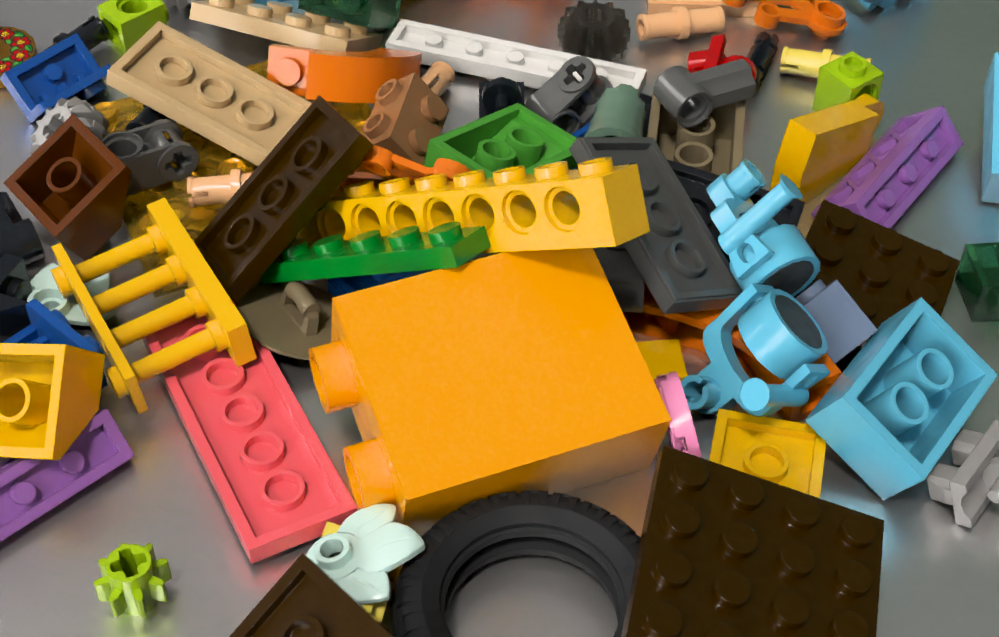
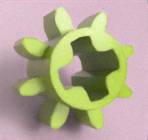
(132, 580)

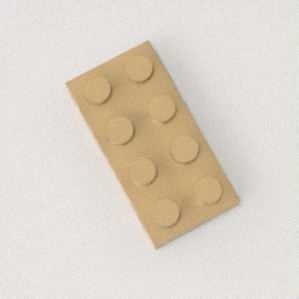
(282, 25)
(207, 92)

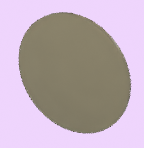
(288, 317)

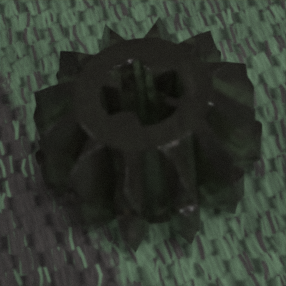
(594, 31)

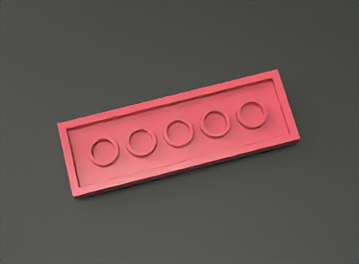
(254, 445)

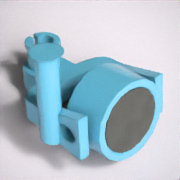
(755, 243)
(780, 338)

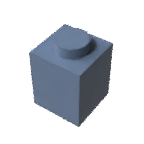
(838, 317)

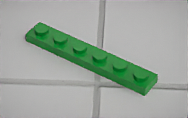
(374, 254)

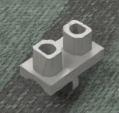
(975, 481)

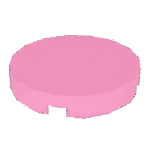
(681, 430)

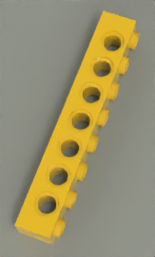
(519, 210)

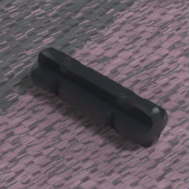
(761, 55)

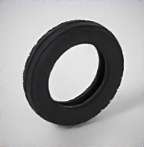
(505, 528)

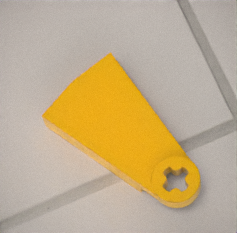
(826, 144)

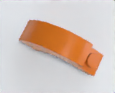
(338, 74)

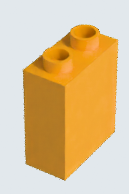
(488, 384)

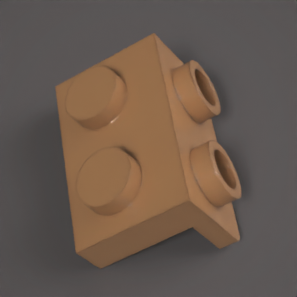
(406, 117)

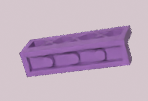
(898, 167)
(37, 485)

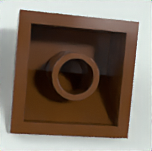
(74, 188)

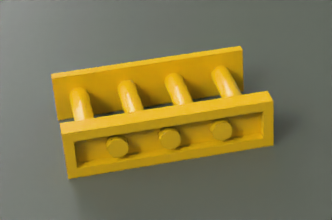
(183, 266)

